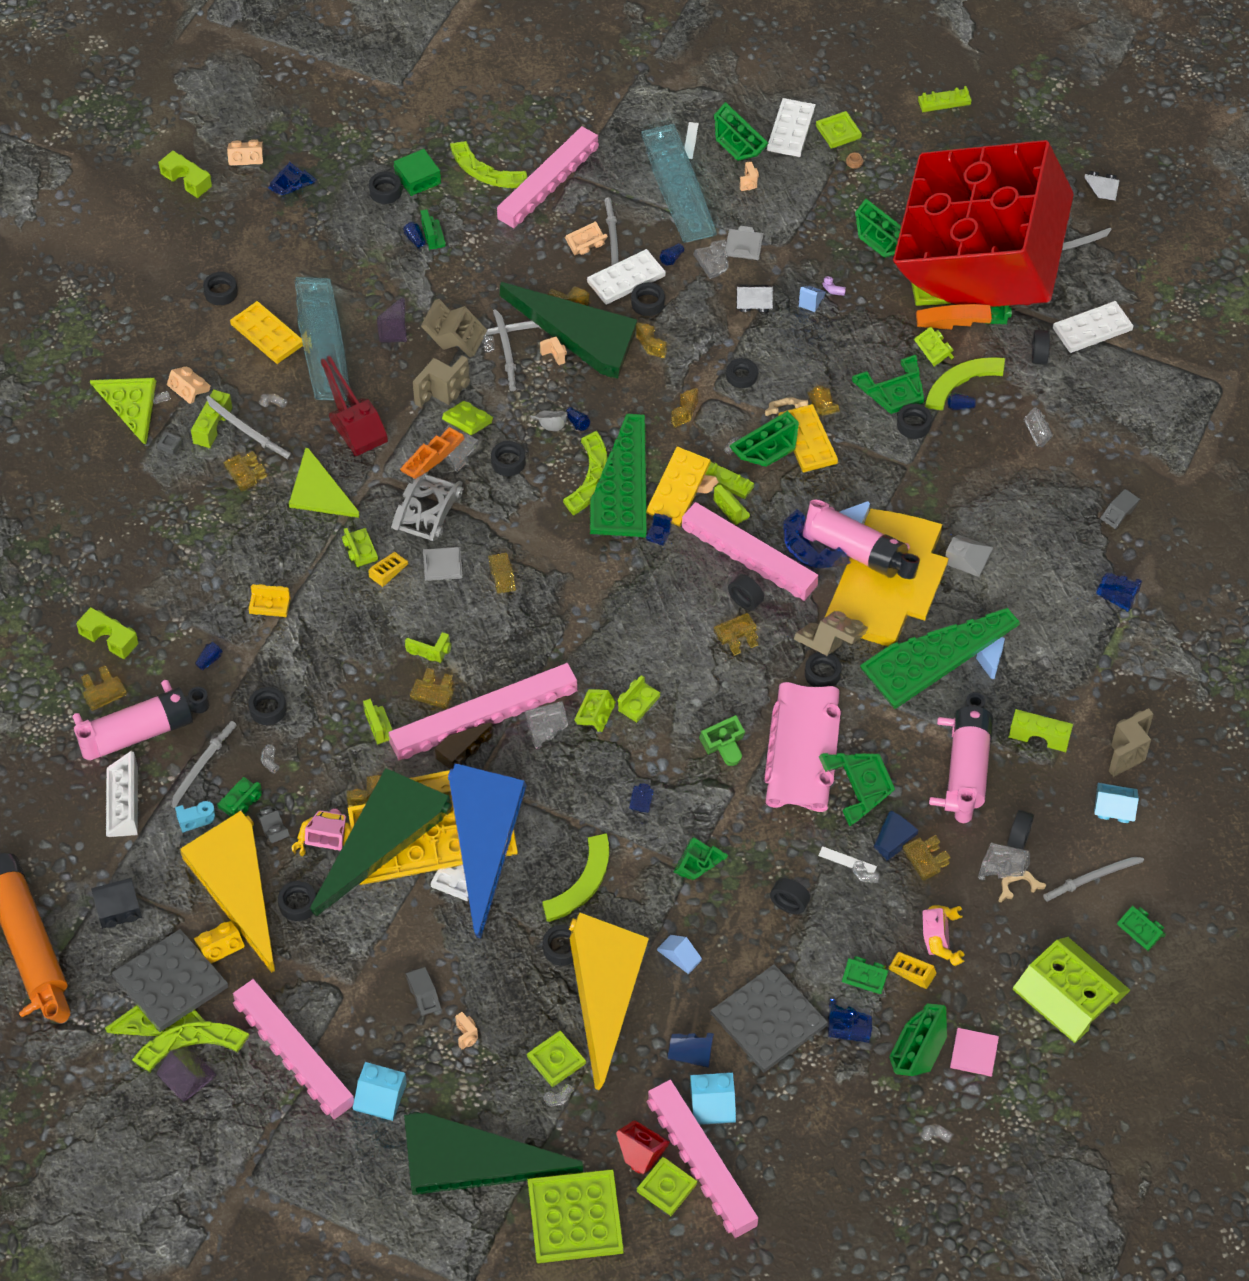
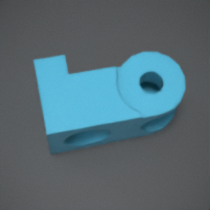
(195, 816)

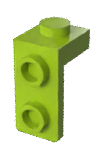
(431, 653)

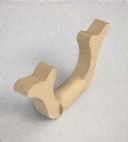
(773, 406)
(1027, 876)

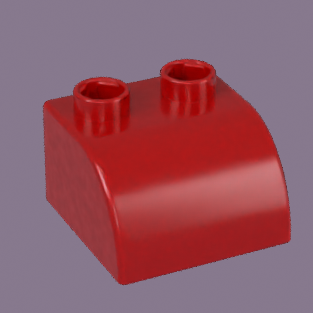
(986, 224)

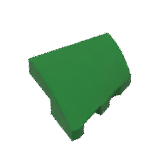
(698, 859)

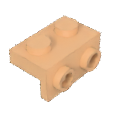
(245, 153)
(586, 238)
(187, 383)

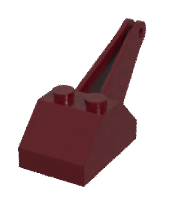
(357, 421)

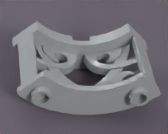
(441, 489)

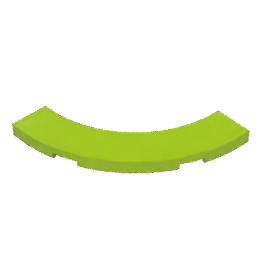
(483, 172)
(960, 374)
(597, 459)
(586, 884)
(187, 1035)

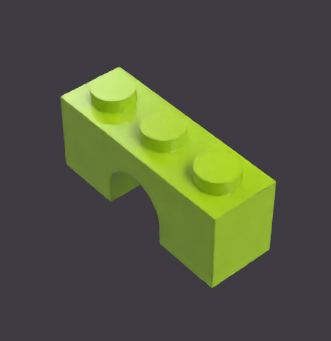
(195, 179)
(205, 427)
(96, 623)
(1053, 731)

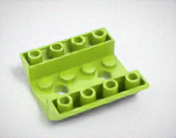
(1061, 993)

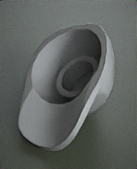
(551, 419)

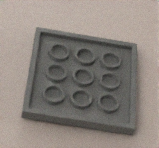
(170, 980)
(769, 1018)

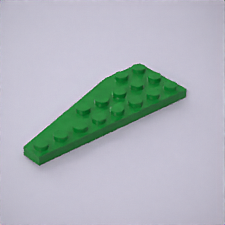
(620, 494)
(916, 664)

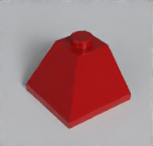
(640, 1146)

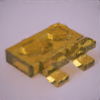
(241, 474)
(735, 628)
(104, 693)
(433, 694)
(921, 858)

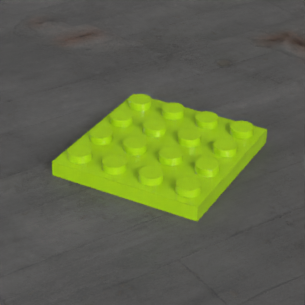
(575, 1216)

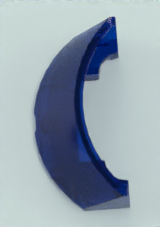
(803, 550)

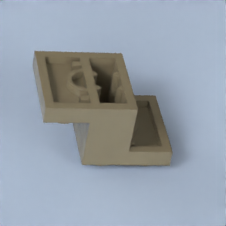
(454, 328)
(441, 381)
(831, 632)
(1131, 742)

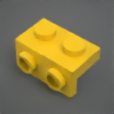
(269, 600)
(219, 942)

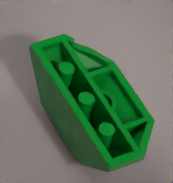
(737, 134)
(877, 229)
(769, 441)
(920, 1041)

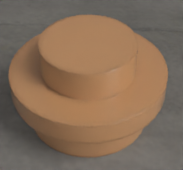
(854, 160)

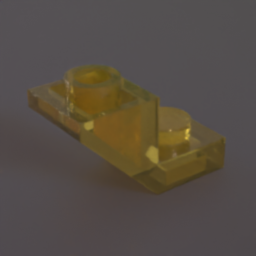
(575, 295)
(652, 346)
(822, 400)
(688, 403)
(502, 572)
(360, 797)

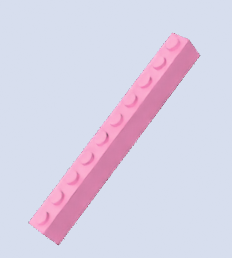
(487, 708)

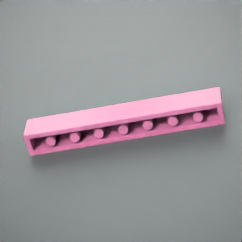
(547, 177)
(750, 551)
(293, 1049)
(702, 1159)

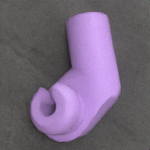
(831, 288)

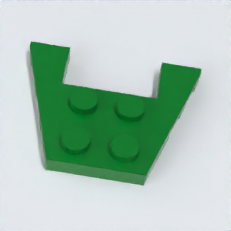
(897, 391)
(867, 778)

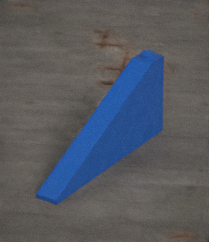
(485, 820)

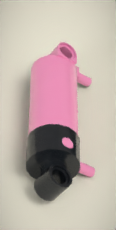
(859, 541)
(139, 722)
(969, 758)

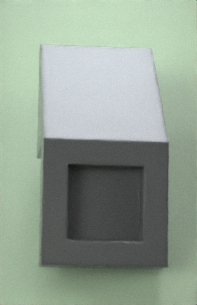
(1119, 508)
(272, 824)
(423, 990)

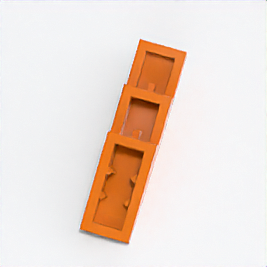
(947, 316)
(430, 455)

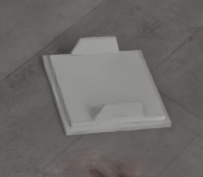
(744, 243)
(442, 563)

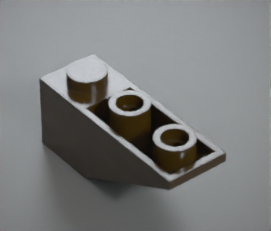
(461, 745)

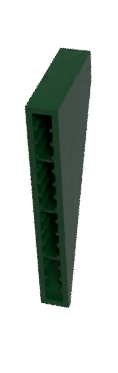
(589, 332)
(390, 822)
(457, 1157)

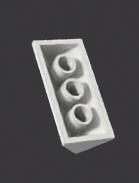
(122, 797)

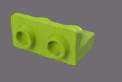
(933, 347)
(730, 505)
(360, 547)
(637, 699)
(595, 709)
(377, 721)

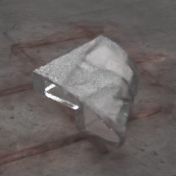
(713, 258)
(546, 722)
(1004, 862)

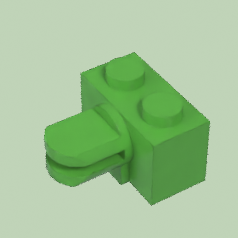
(724, 738)

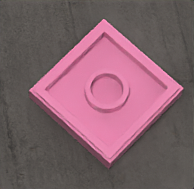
(974, 1052)

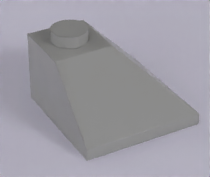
(967, 555)

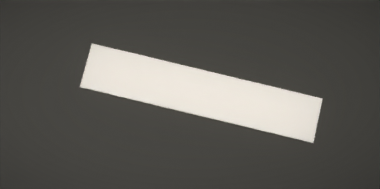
(691, 139)
(843, 859)

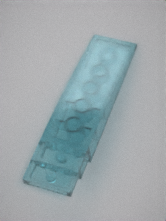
(678, 183)
(320, 332)

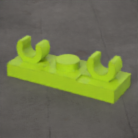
(944, 100)
(731, 481)

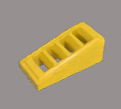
(383, 579)
(922, 978)

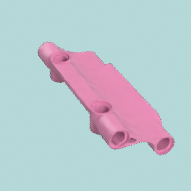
(800, 731)

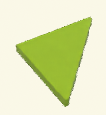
(130, 400)
(318, 491)
(136, 1023)

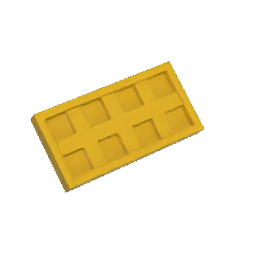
(267, 332)
(812, 444)
(678, 485)

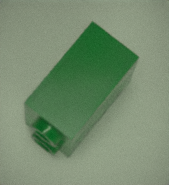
(417, 172)

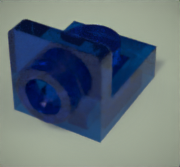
(659, 529)
(641, 798)

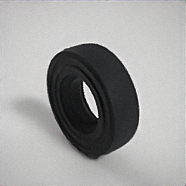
(741, 382)

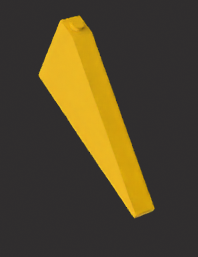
(230, 872)
(606, 972)

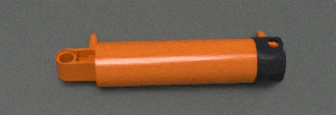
(30, 944)

